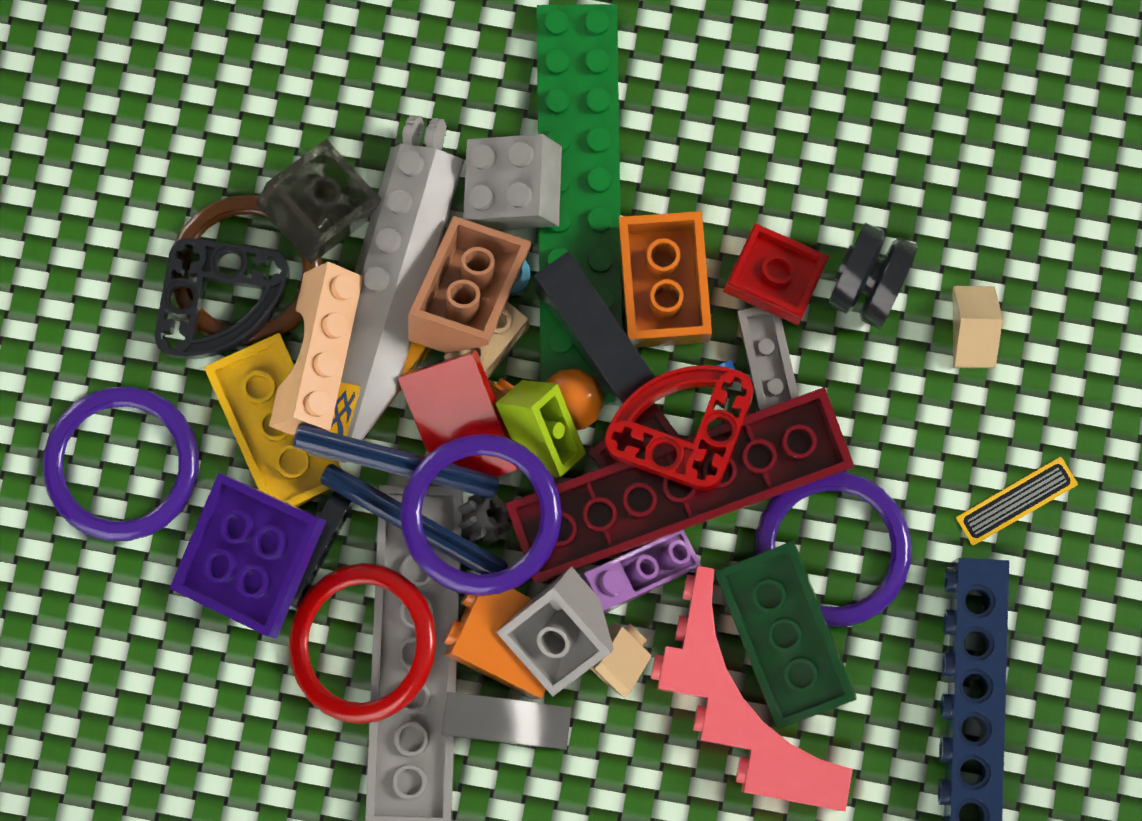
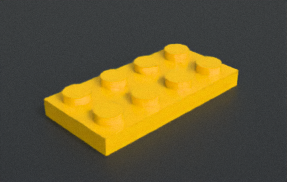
(247, 392)

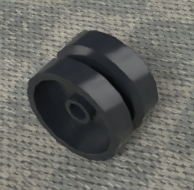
(872, 275)

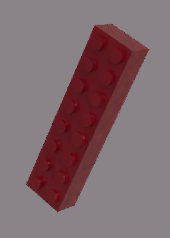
(631, 507)

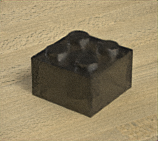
(318, 201)

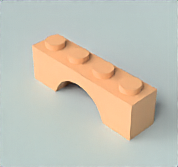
(328, 308)

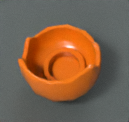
(581, 395)

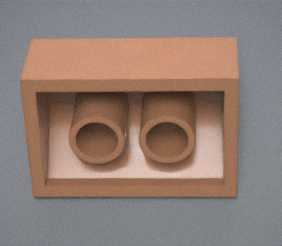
(466, 287)

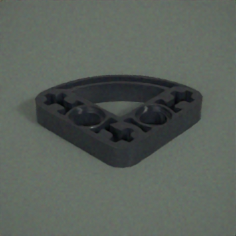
(208, 270)

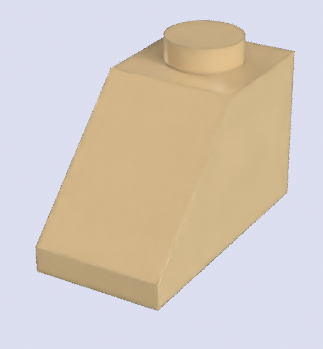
(626, 661)

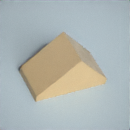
(976, 326)

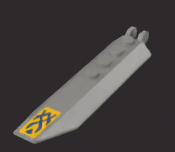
(393, 264)

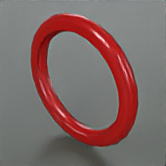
(424, 652)

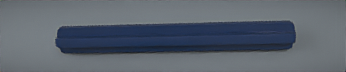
(391, 460)
(389, 510)

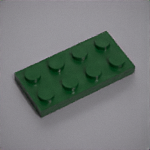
(785, 635)

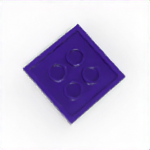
(247, 555)

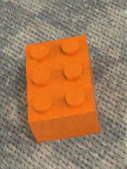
(664, 279)

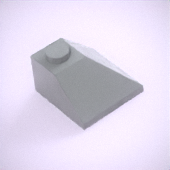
(559, 632)

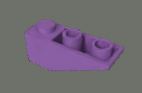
(641, 570)

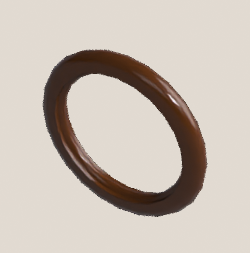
(195, 229)

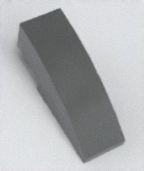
(506, 720)

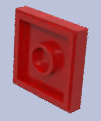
(776, 274)

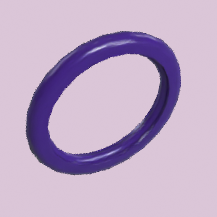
(892, 517)
(151, 522)
(484, 583)

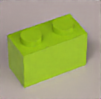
(542, 423)

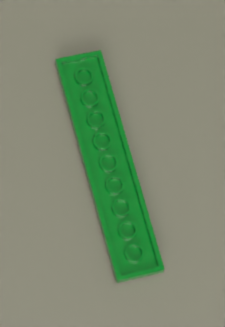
(582, 115)

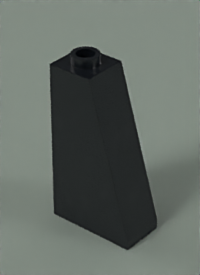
(591, 327)

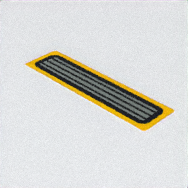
(1016, 501)

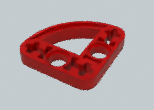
(687, 453)

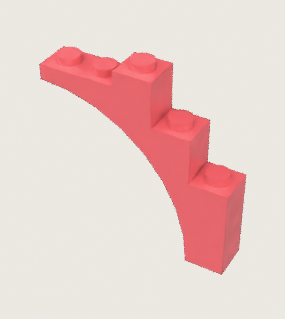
(698, 670)

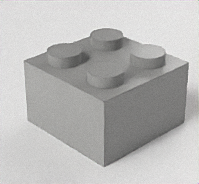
(513, 182)

